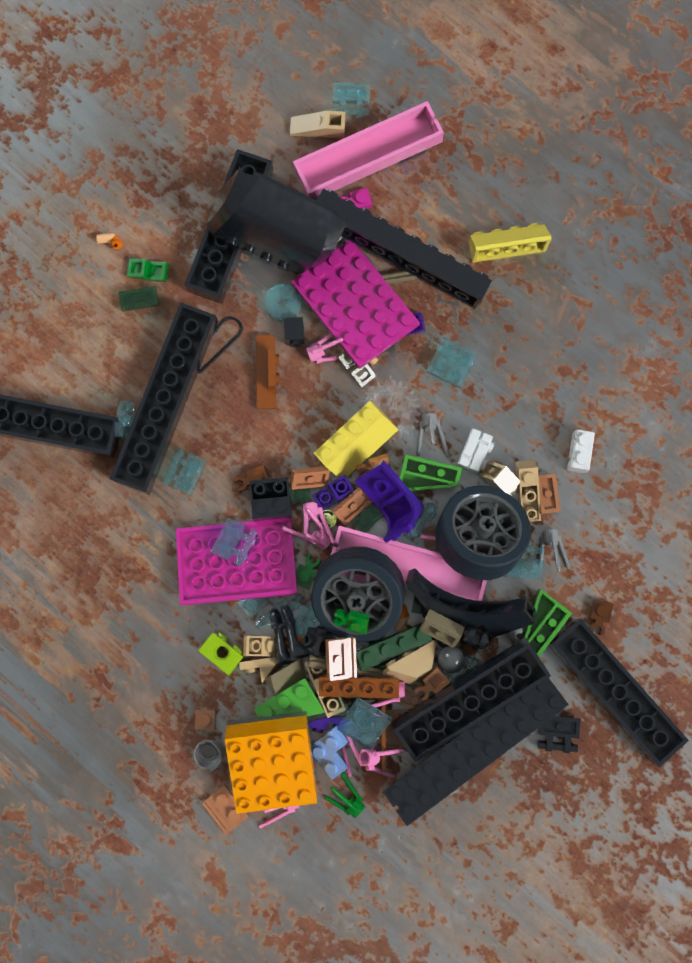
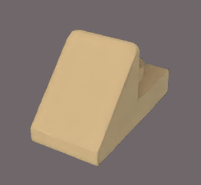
(266, 666)

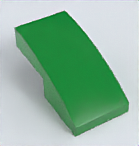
(147, 270)

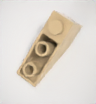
(319, 124)
(528, 488)

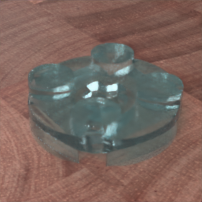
(284, 292)
(125, 418)

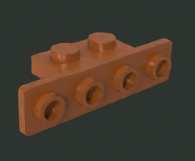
(266, 371)
(359, 687)
(389, 739)

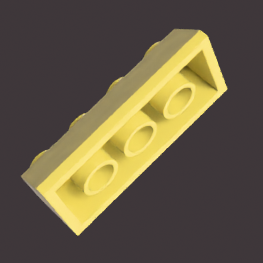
(509, 242)
(356, 440)

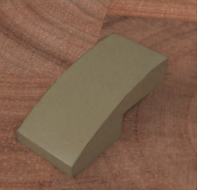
(361, 376)

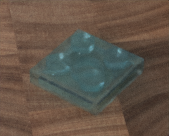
(451, 362)
(364, 723)

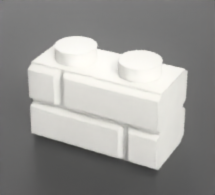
(475, 450)
(580, 451)

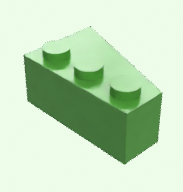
(428, 474)
(549, 619)
(294, 699)

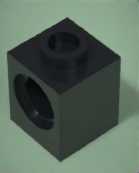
(294, 331)

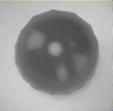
(451, 659)

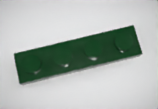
(391, 647)

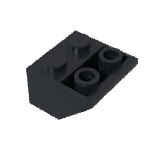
(270, 499)

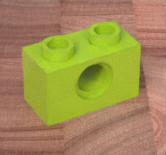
(210, 651)

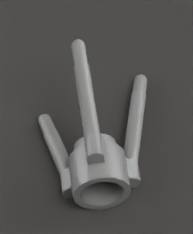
(430, 422)
(553, 539)

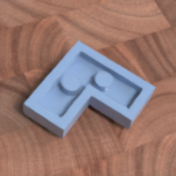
(326, 753)

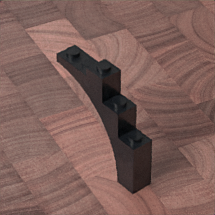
(495, 617)

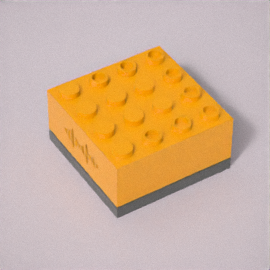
(271, 762)

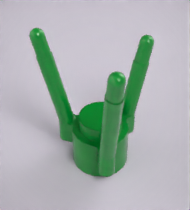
(351, 806)

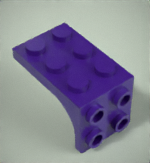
(393, 499)

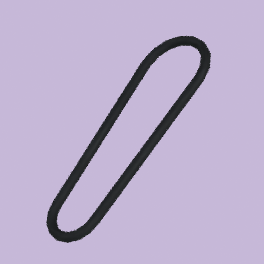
(241, 328)

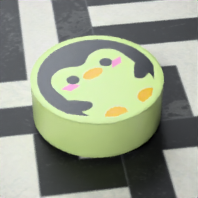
(330, 518)

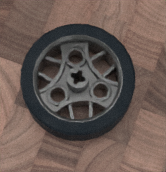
(482, 532)
(359, 591)

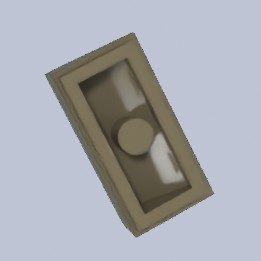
(441, 628)
(286, 677)

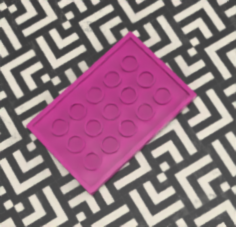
(355, 304)
(210, 579)

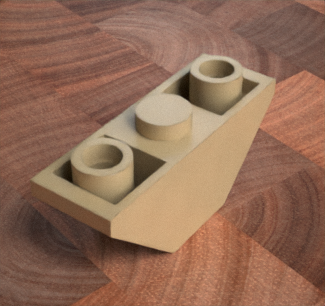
(261, 646)
(412, 665)
(331, 705)

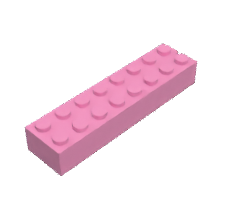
(369, 150)
(407, 557)

